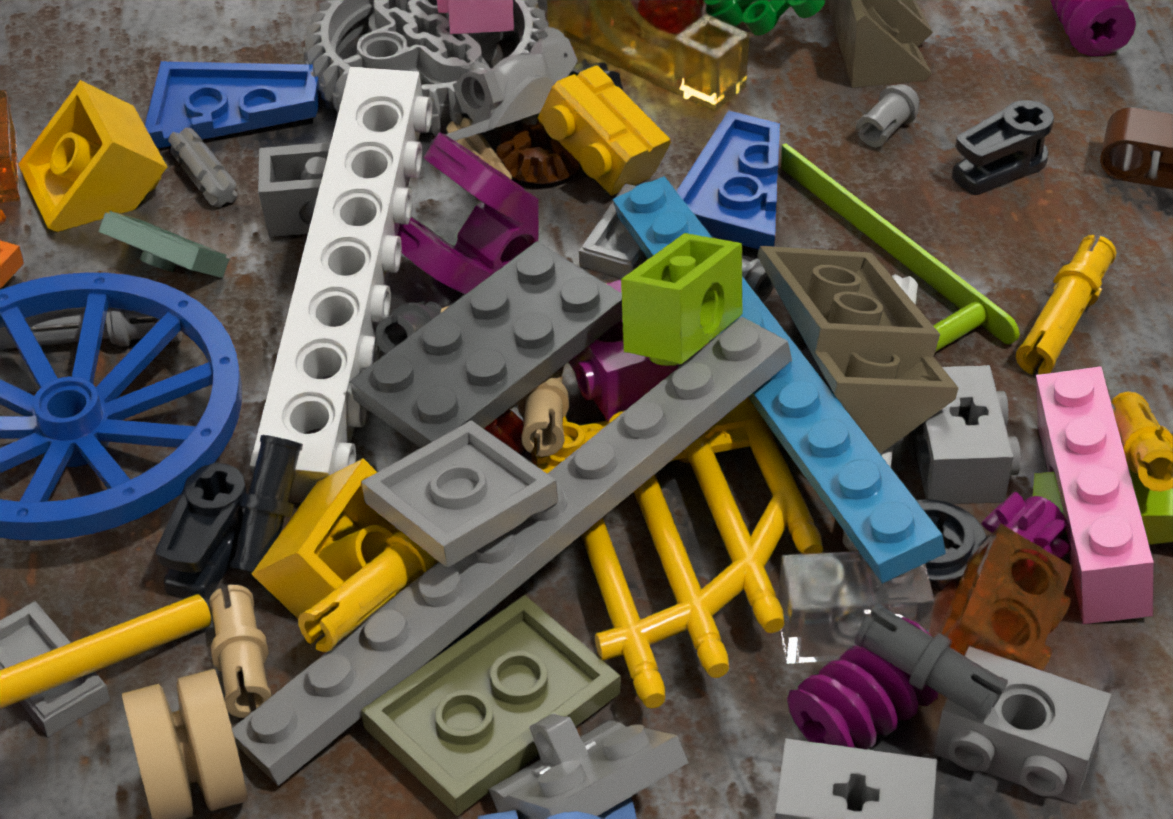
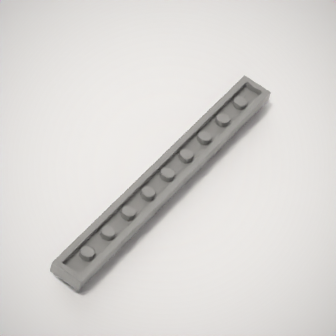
(450, 600)

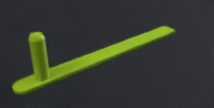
(974, 306)

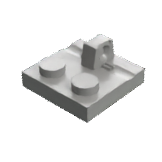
(459, 493)
(587, 770)

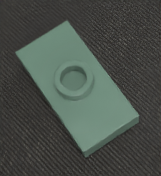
(163, 247)

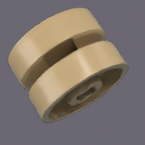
(185, 746)

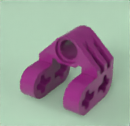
(491, 235)

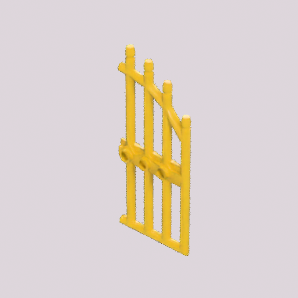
(748, 553)

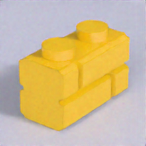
(603, 129)

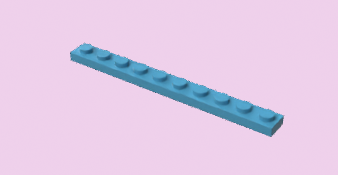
(807, 416)

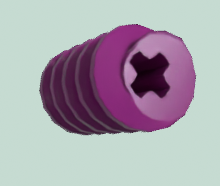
(1096, 25)
(856, 699)

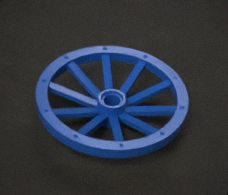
(78, 420)

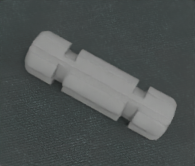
(202, 167)

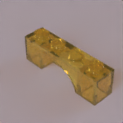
(700, 64)

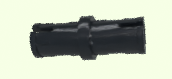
(267, 500)

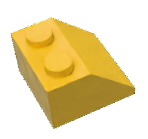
(91, 160)
(325, 541)

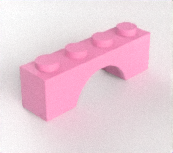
(1097, 496)

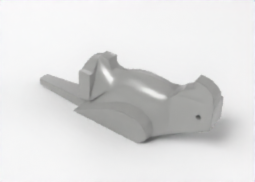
(514, 85)

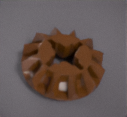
(527, 156)

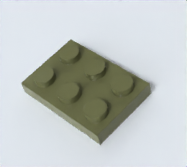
(470, 709)

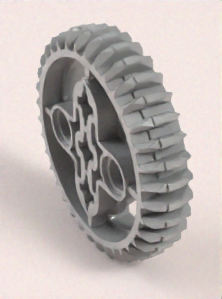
(408, 38)

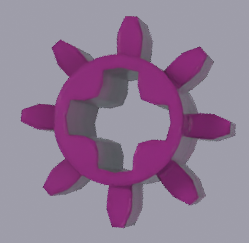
(1033, 519)

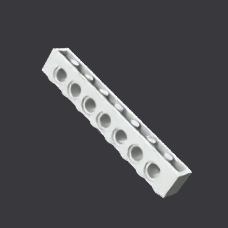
(346, 271)

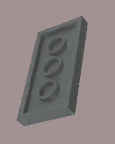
(489, 347)

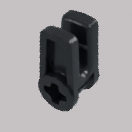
(1003, 147)
(202, 531)

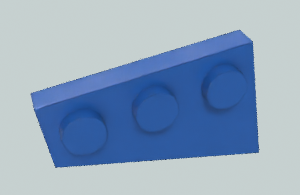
(229, 98)
(736, 181)

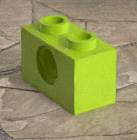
(681, 298)

